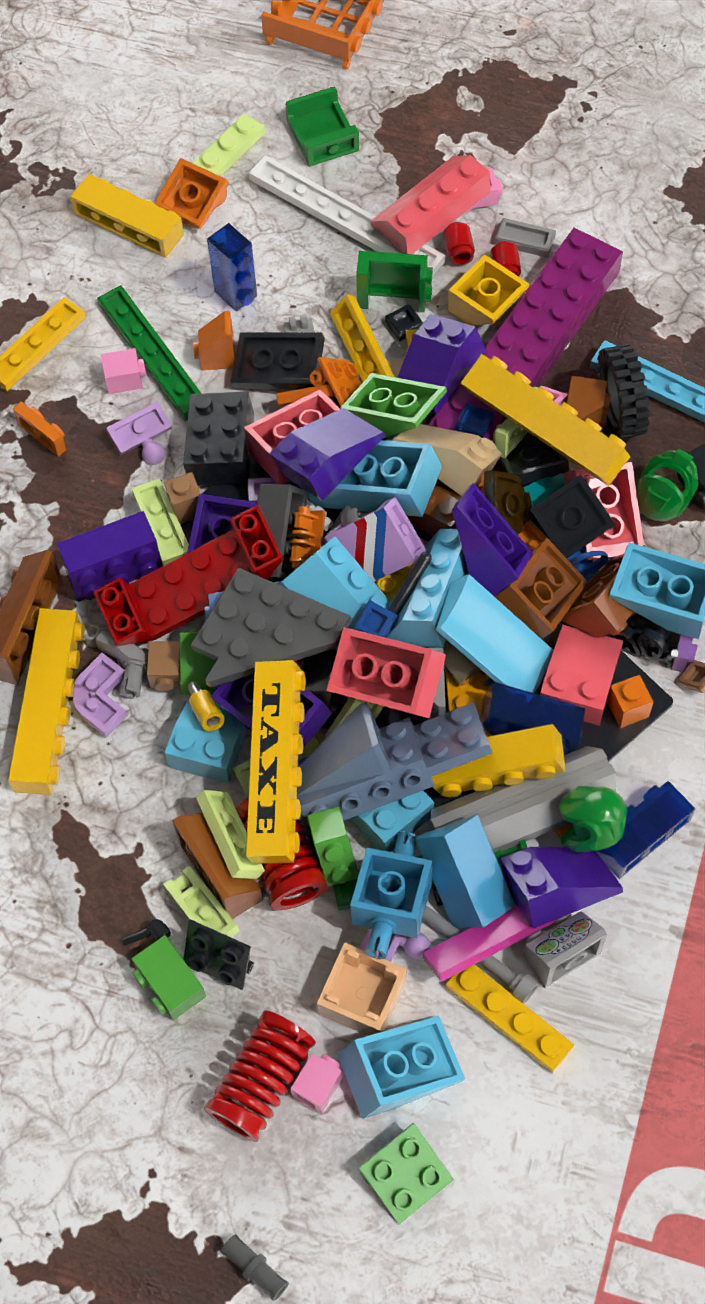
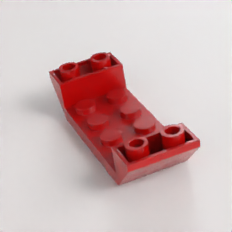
(181, 588)

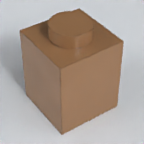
(183, 496)
(163, 665)

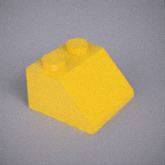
(484, 292)

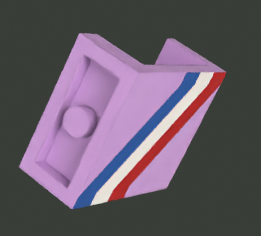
(380, 540)

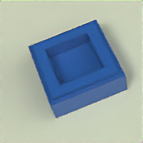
(376, 620)

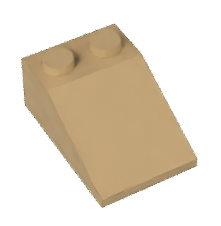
(461, 454)

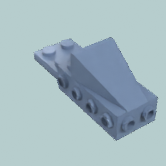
(363, 759)

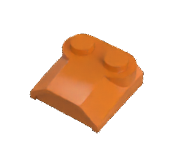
(192, 193)

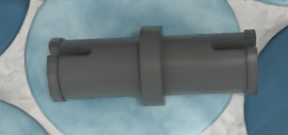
(254, 1267)

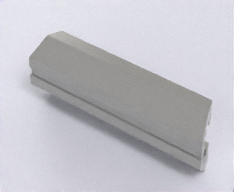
(531, 807)

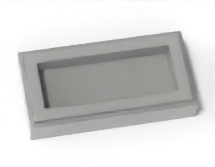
(526, 236)

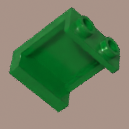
(321, 126)
(393, 276)

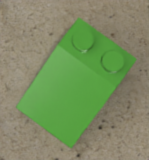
(393, 402)

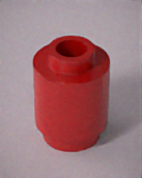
(459, 243)
(507, 255)

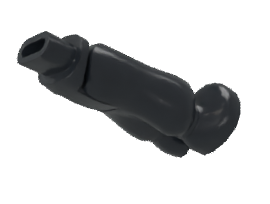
(643, 637)

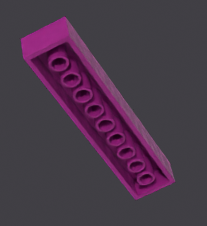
(545, 318)

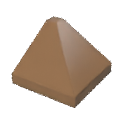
(693, 677)

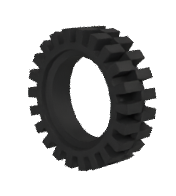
(625, 383)

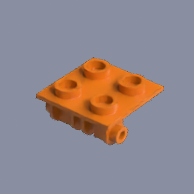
(339, 374)
(310, 534)

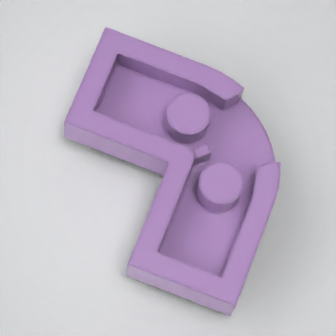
(91, 695)

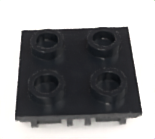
(217, 955)

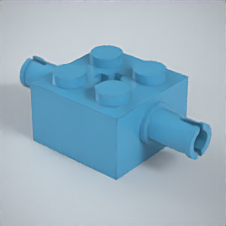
(391, 893)

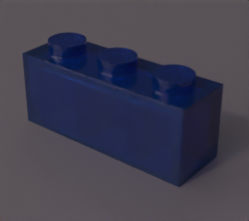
(232, 267)
(513, 709)
(648, 827)

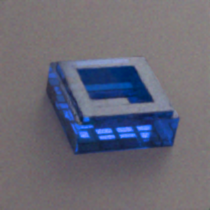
(474, 420)

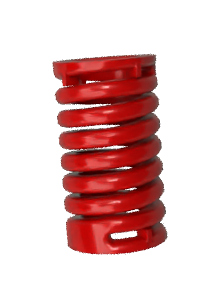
(291, 877)
(289, 1045)

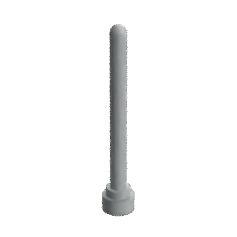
(521, 986)

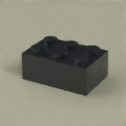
(216, 438)

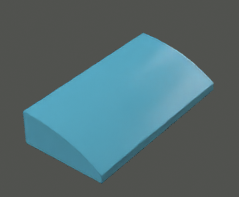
(493, 636)

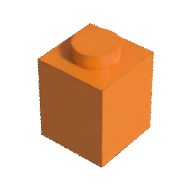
(629, 701)

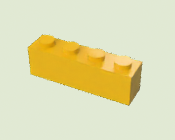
(127, 215)
(513, 759)

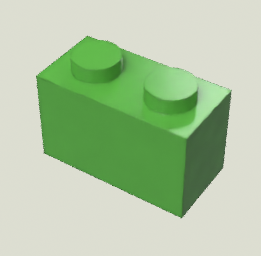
(333, 846)
(168, 978)

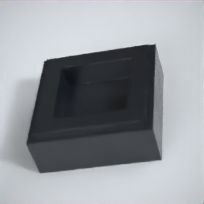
(403, 320)

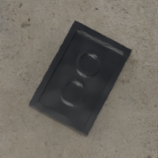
(276, 360)

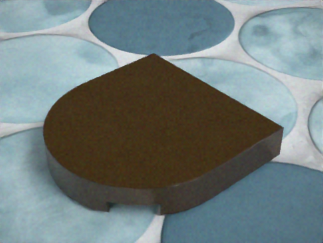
(508, 498)

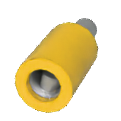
(205, 708)

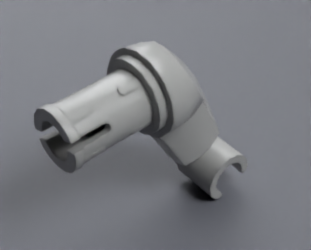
(129, 656)

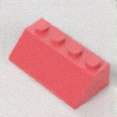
(433, 203)

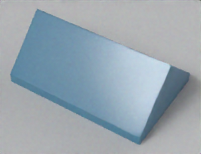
(466, 873)

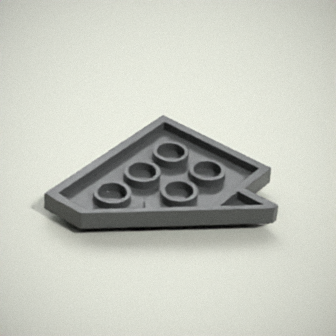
(264, 623)

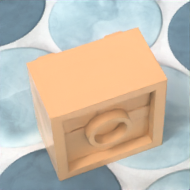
(361, 991)

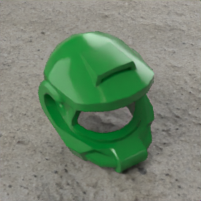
(658, 496)
(596, 817)

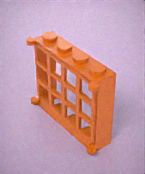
(317, 37)

